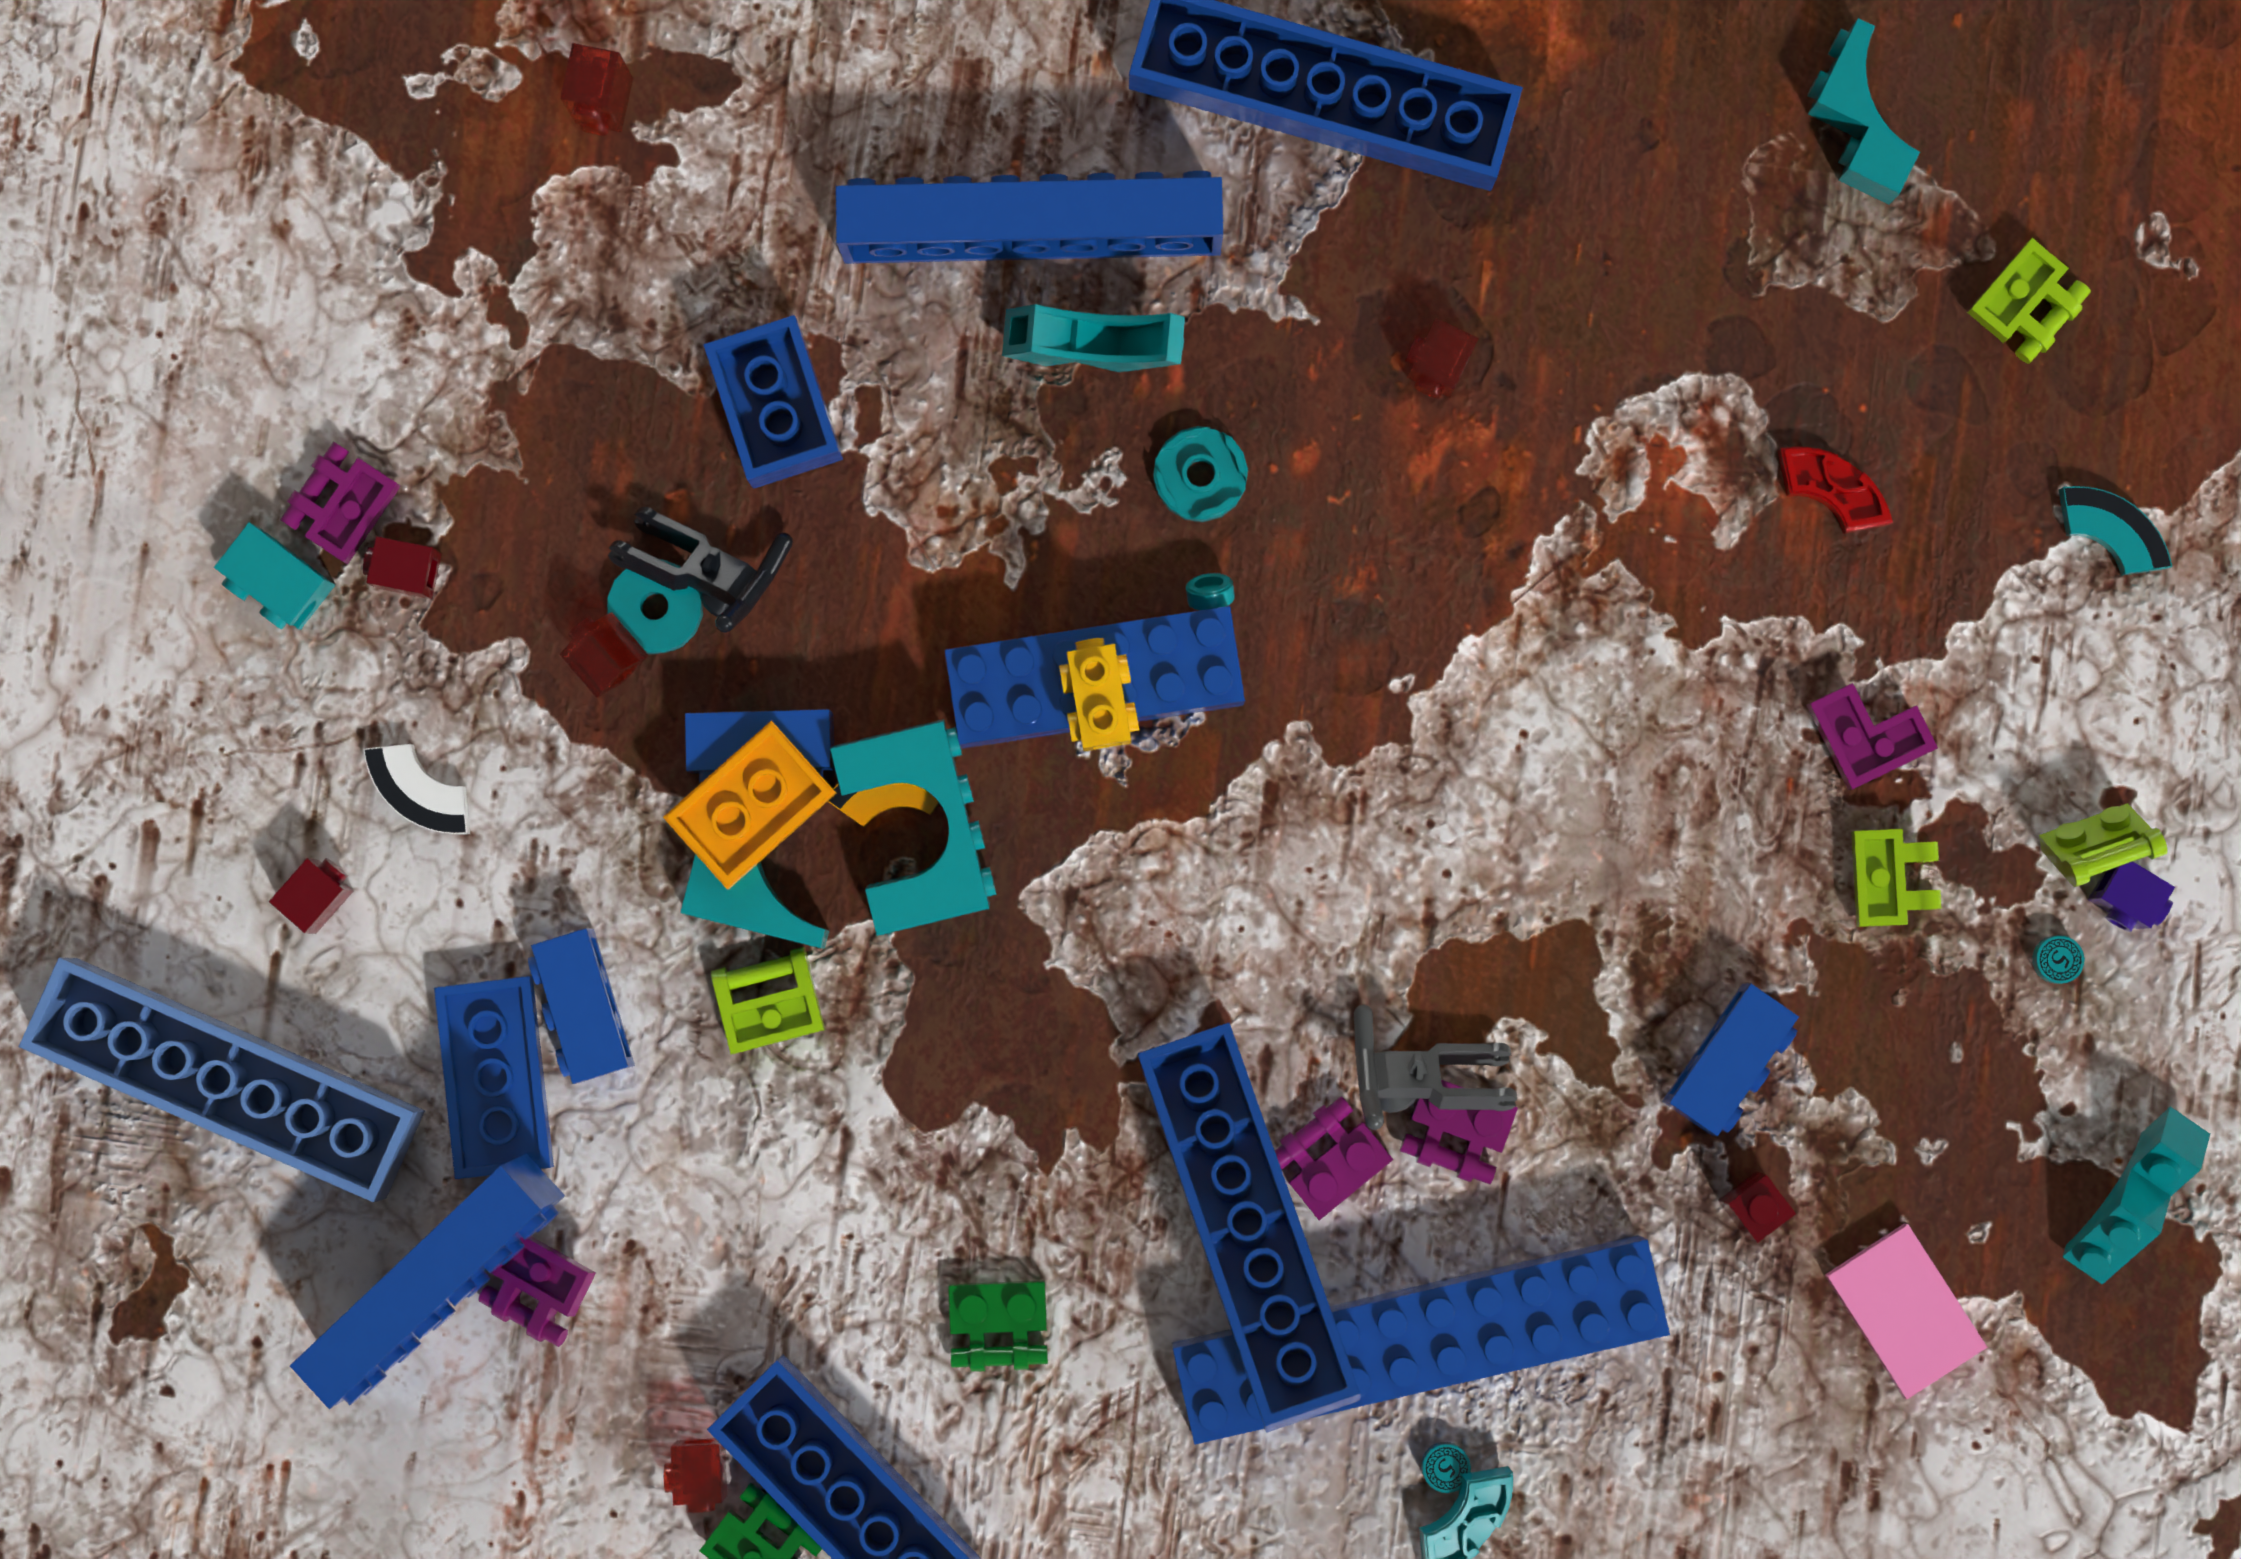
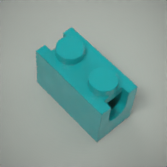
(274, 577)

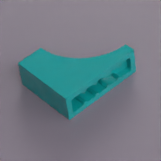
(747, 905)

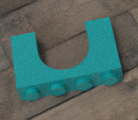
(955, 881)

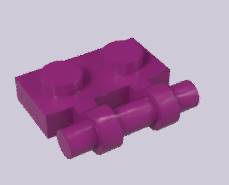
(350, 510)
(1479, 1127)
(1339, 1169)
(546, 1276)

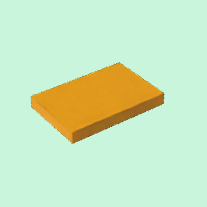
(749, 805)

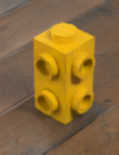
(1096, 680)

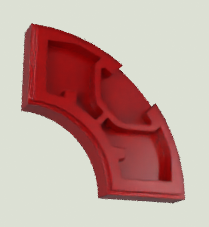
(1836, 485)

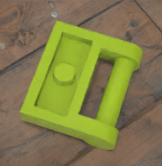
(2101, 843)
(773, 1016)

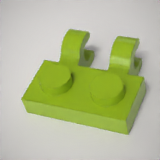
(1881, 879)

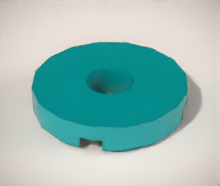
(1206, 446)
(659, 635)

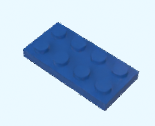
(493, 1075)

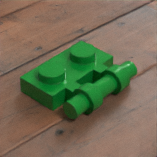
(994, 1309)
(742, 1540)

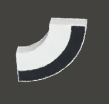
(414, 792)

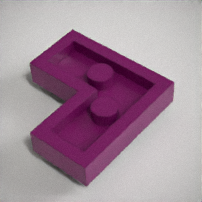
(1866, 749)

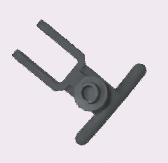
(1396, 1078)

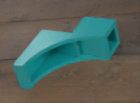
(1878, 159)
(1099, 340)
(2136, 1208)

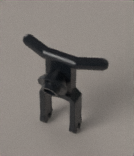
(726, 584)

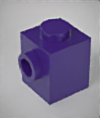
(2132, 897)

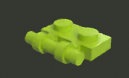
(2019, 290)

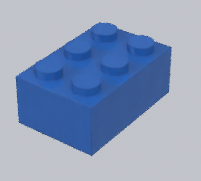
(773, 402)

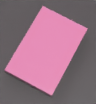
(1905, 1311)

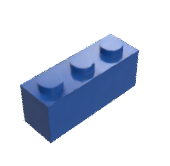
(717, 736)
(580, 1006)
(1732, 1060)

